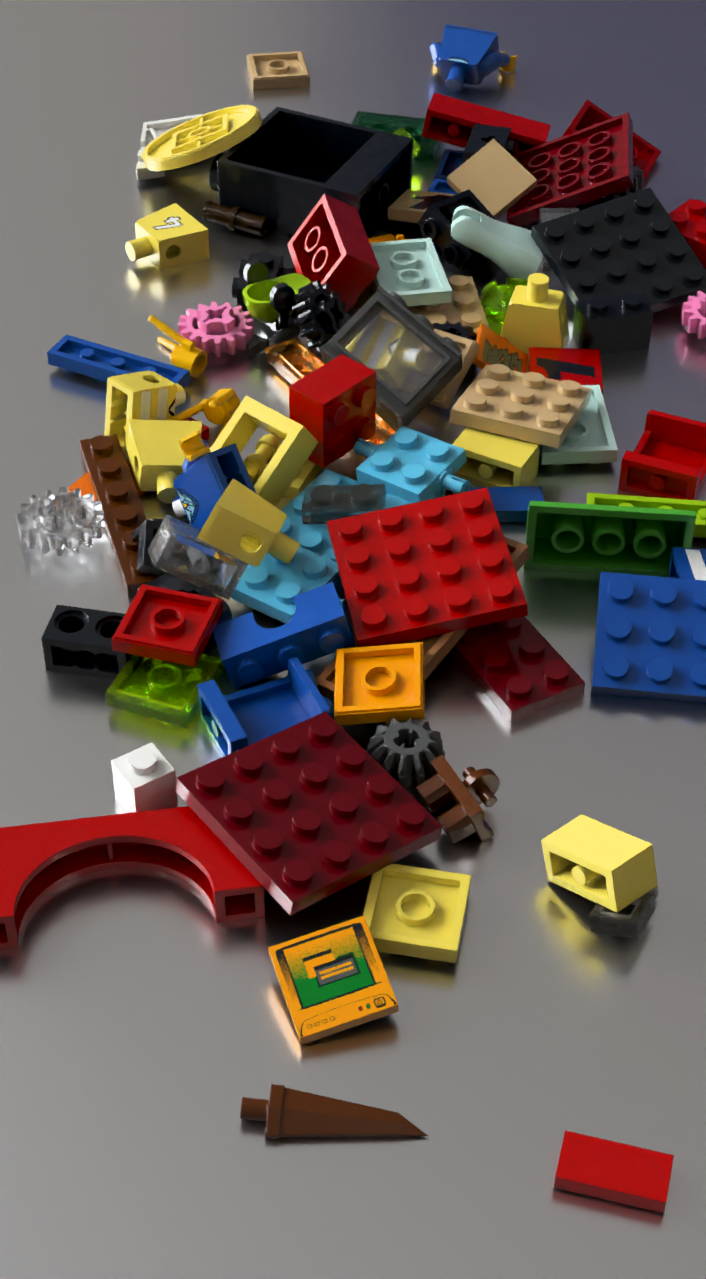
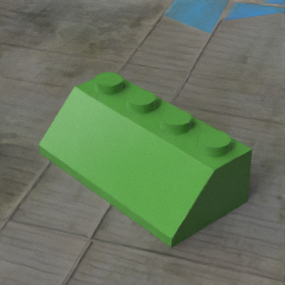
(605, 537)

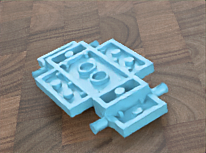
(413, 471)

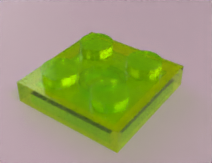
(162, 688)

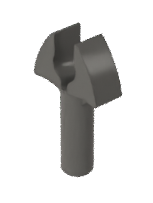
(258, 344)

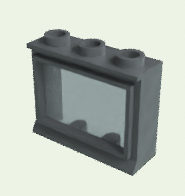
(402, 349)

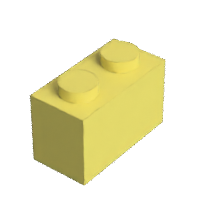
(497, 459)
(599, 862)

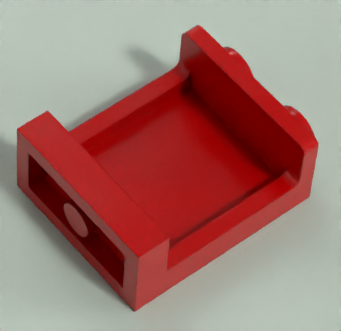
(666, 459)

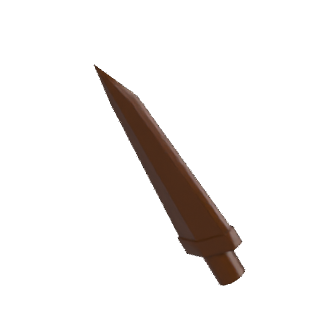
(312, 1115)

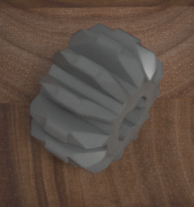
(406, 751)

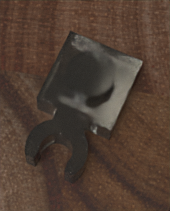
(628, 921)

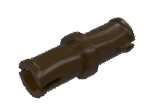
(235, 219)

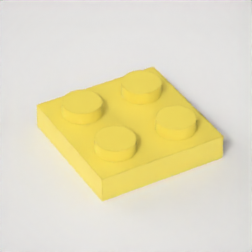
(417, 911)

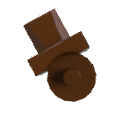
(467, 795)

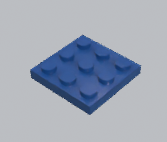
(650, 638)

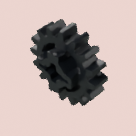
(319, 313)

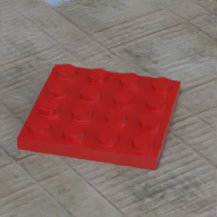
(425, 569)

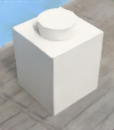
(144, 780)

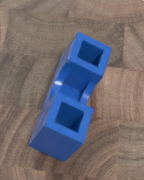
(260, 652)

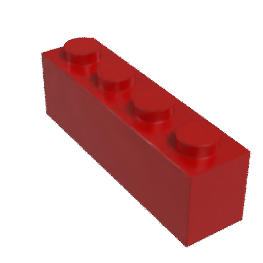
(453, 120)

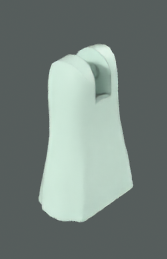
(501, 242)

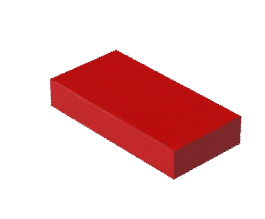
(614, 1171)

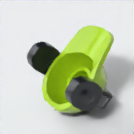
(270, 299)

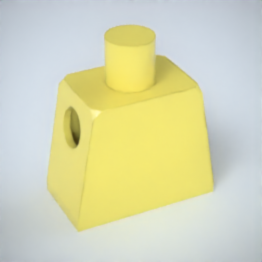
(536, 316)
(157, 454)
(247, 527)

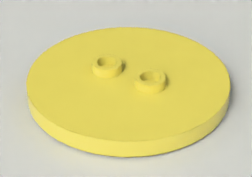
(202, 138)

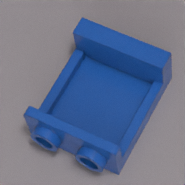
(261, 710)

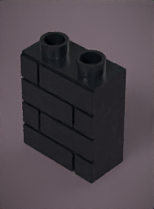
(302, 156)

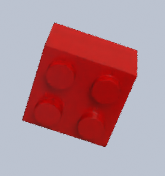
(335, 407)

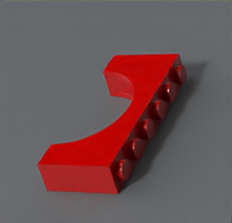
(168, 840)

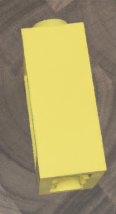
(289, 458)

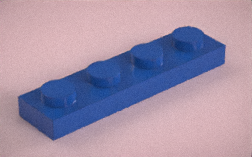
(103, 361)

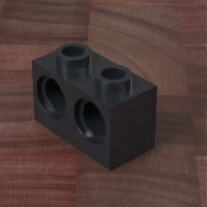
(81, 642)

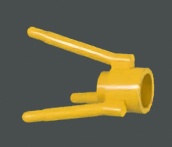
(184, 354)
(217, 408)

